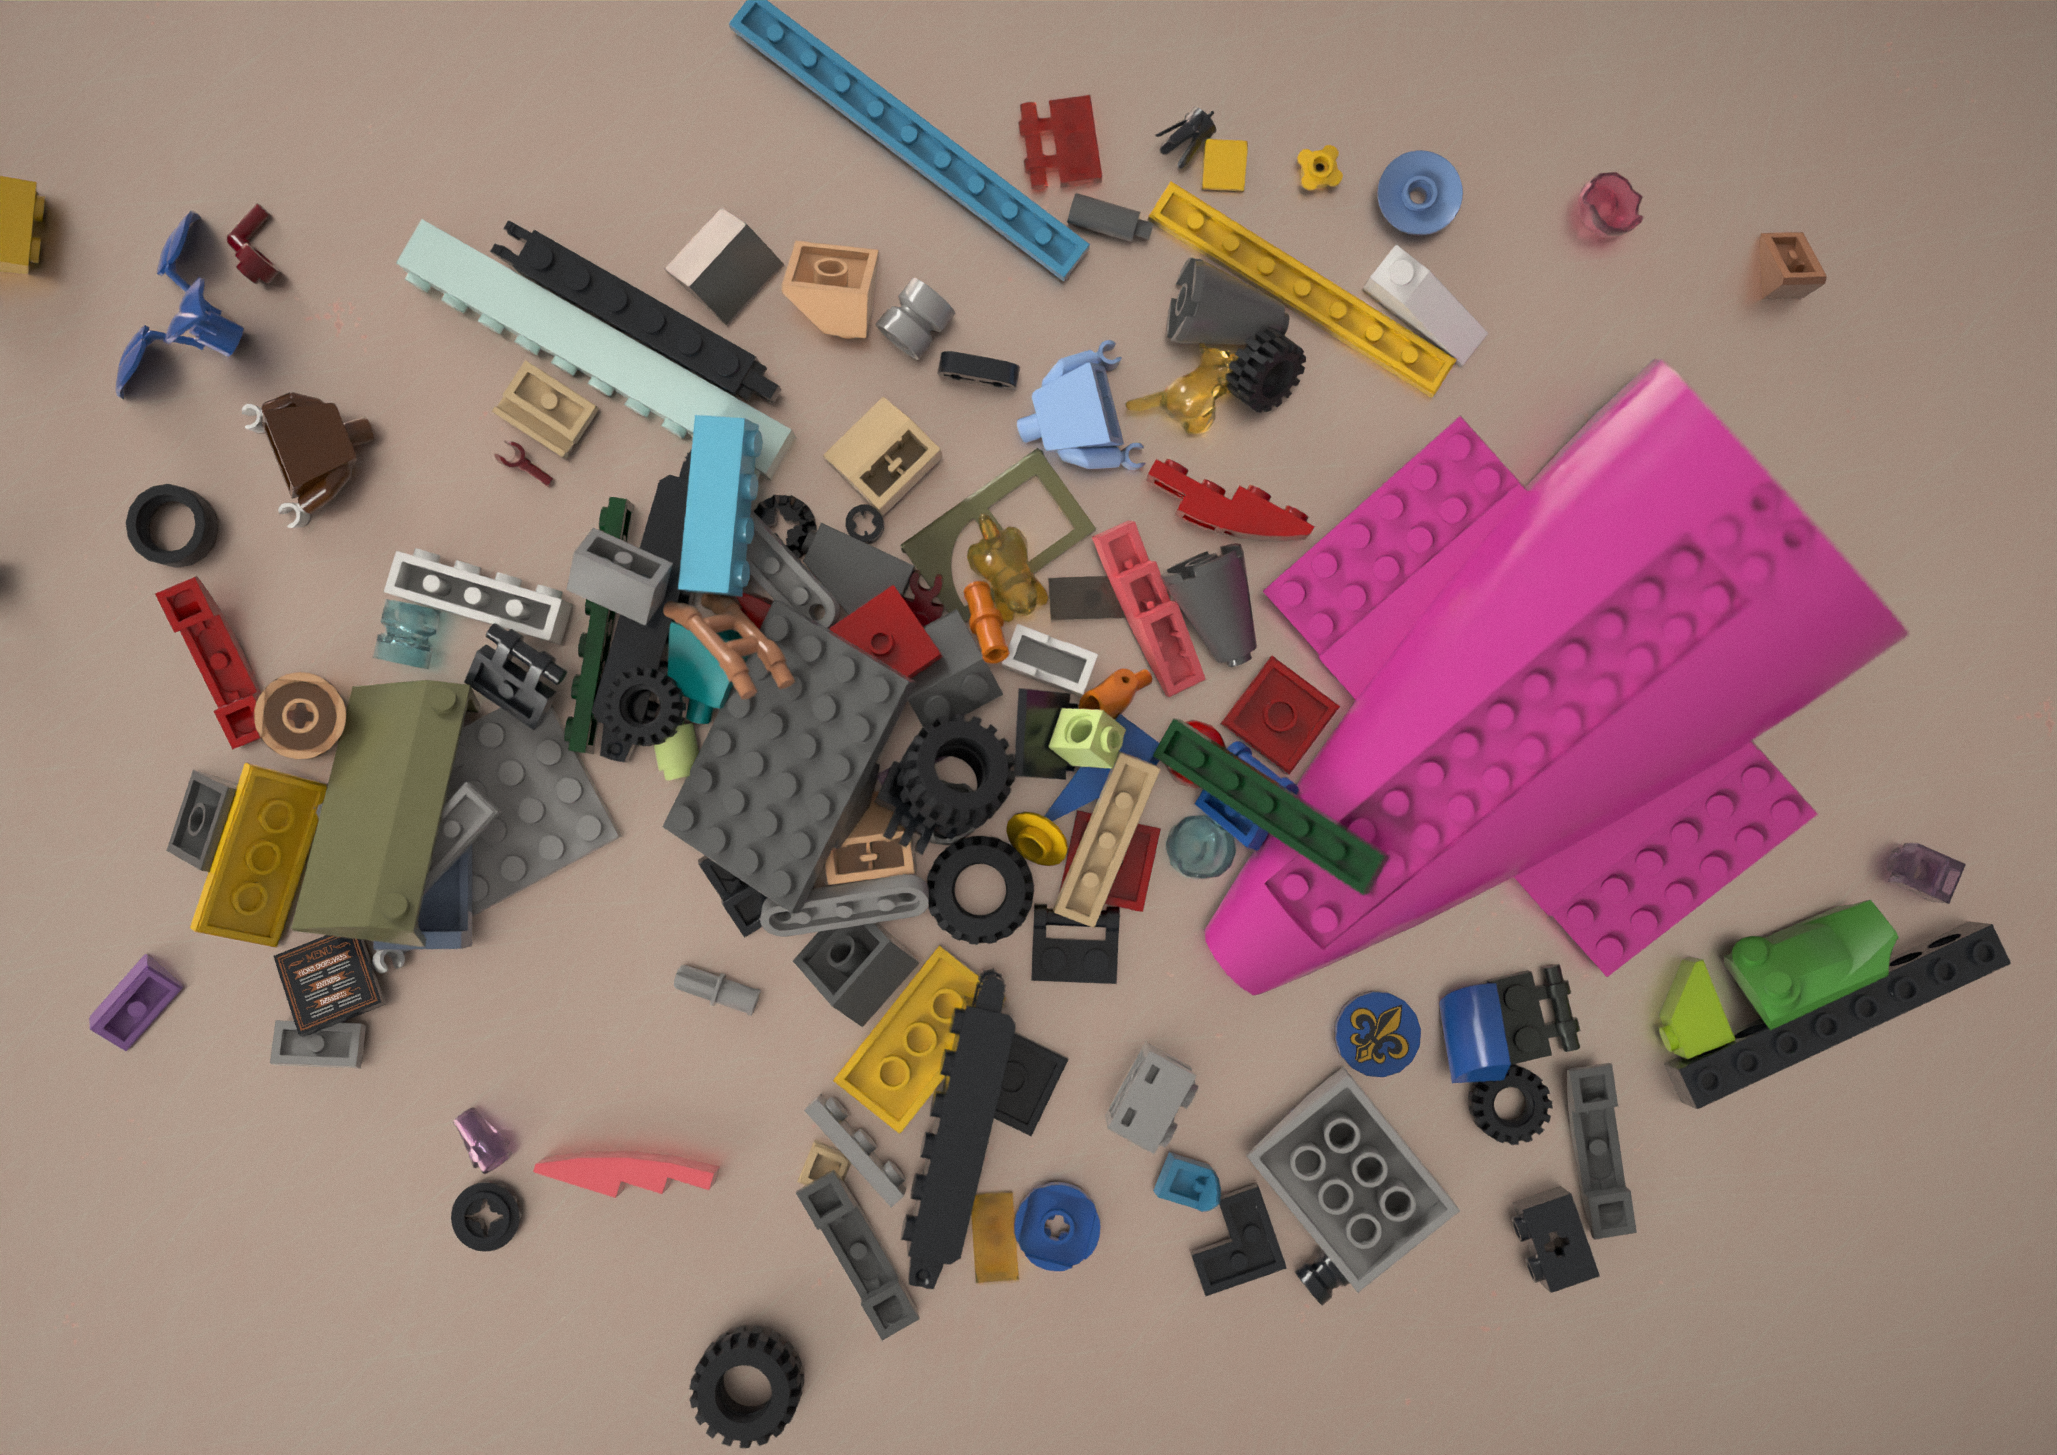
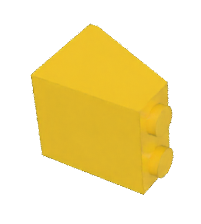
(18, 211)

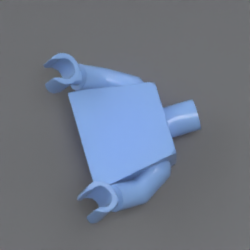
(1079, 414)

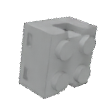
(1151, 1098)

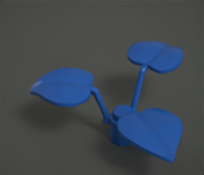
(208, 327)

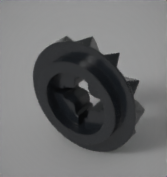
(792, 511)
(473, 1230)

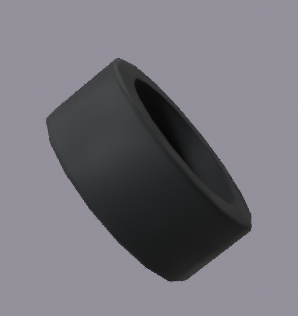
(140, 516)

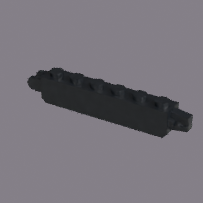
(637, 315)
(648, 645)
(960, 1131)

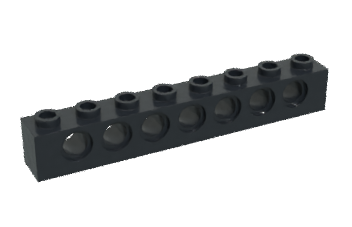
(1912, 981)

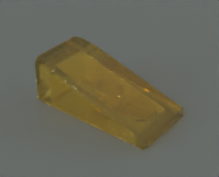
(994, 1239)

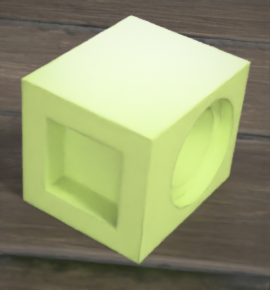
(1087, 738)

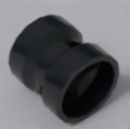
(1321, 1277)

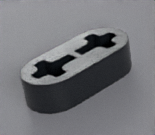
(978, 370)

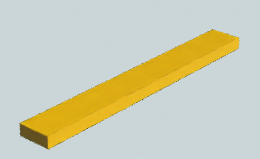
(1301, 289)

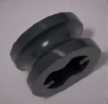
(877, 521)

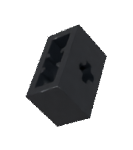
(1571, 1258)

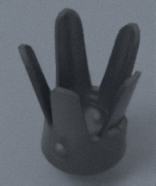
(1195, 125)

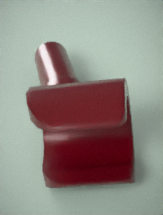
(523, 463)

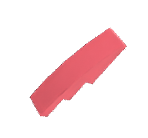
(1148, 609)
(611, 1170)

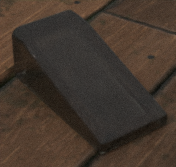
(1083, 599)

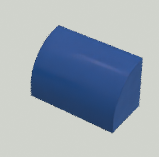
(1475, 1034)

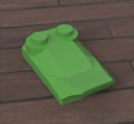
(1813, 961)

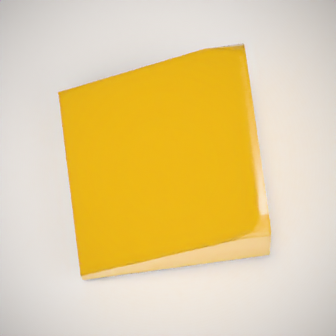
(1224, 165)

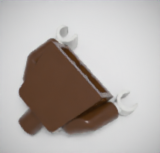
(310, 448)

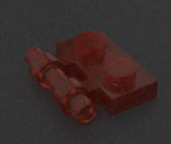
(1074, 142)

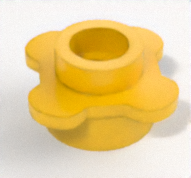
(1315, 179)

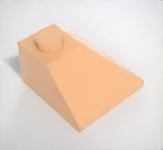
(833, 286)

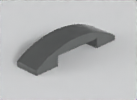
(1598, 1152)
(860, 1253)

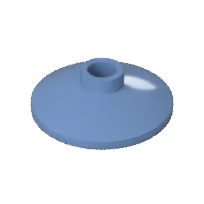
(1434, 179)

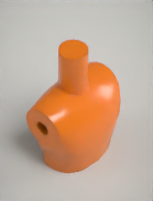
(1115, 692)

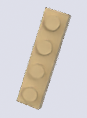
(1106, 839)

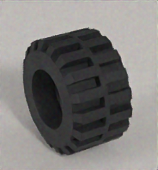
(975, 747)
(973, 927)
(742, 1421)

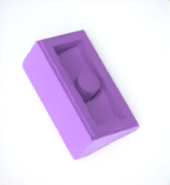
(134, 1003)

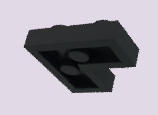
(1248, 1252)

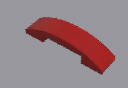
(217, 656)

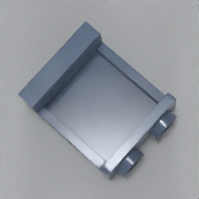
(446, 910)

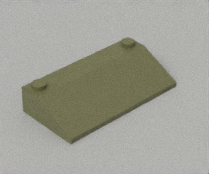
(383, 811)

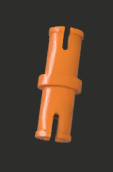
(986, 622)

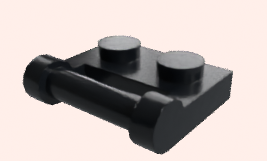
(1075, 958)

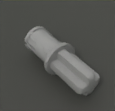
(717, 989)

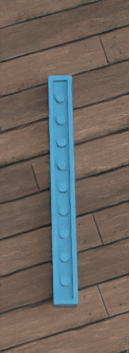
(910, 136)

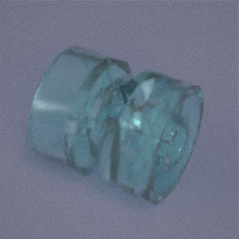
(406, 634)

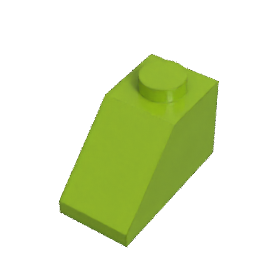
(1693, 1013)

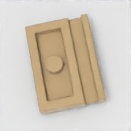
(545, 409)

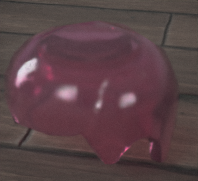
(1609, 205)

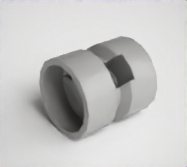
(919, 313)

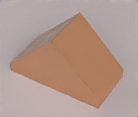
(1788, 266)

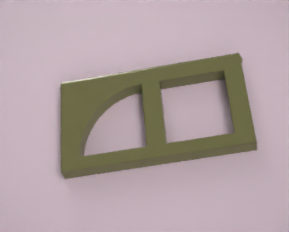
(934, 545)

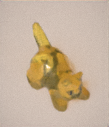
(1193, 396)
(1004, 563)

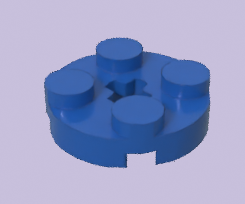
(1036, 1239)

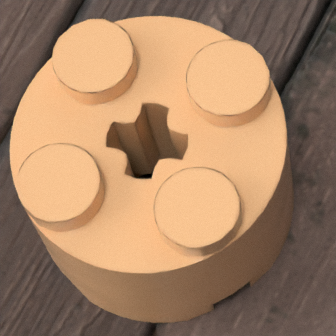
(283, 696)

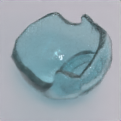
(1200, 848)

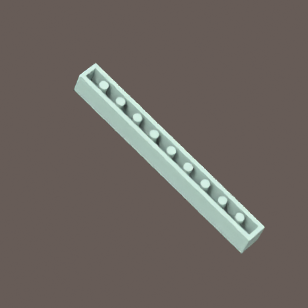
(578, 340)

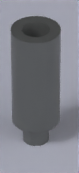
(1108, 218)

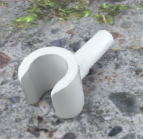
(378, 959)

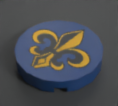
(1377, 1034)

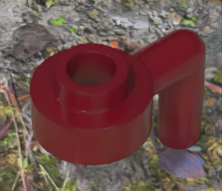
(252, 262)

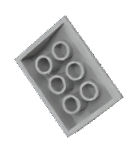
(1352, 1180)

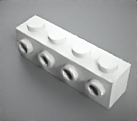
(478, 597)

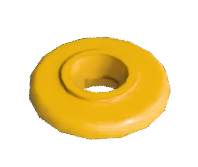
(1050, 841)

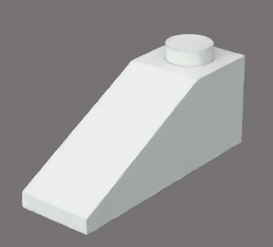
(1425, 305)

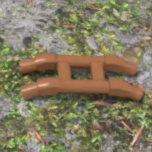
(731, 653)

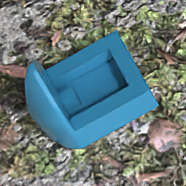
(1188, 1183)

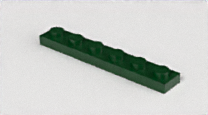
(596, 643)
(1272, 807)

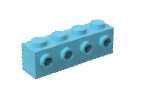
(720, 505)

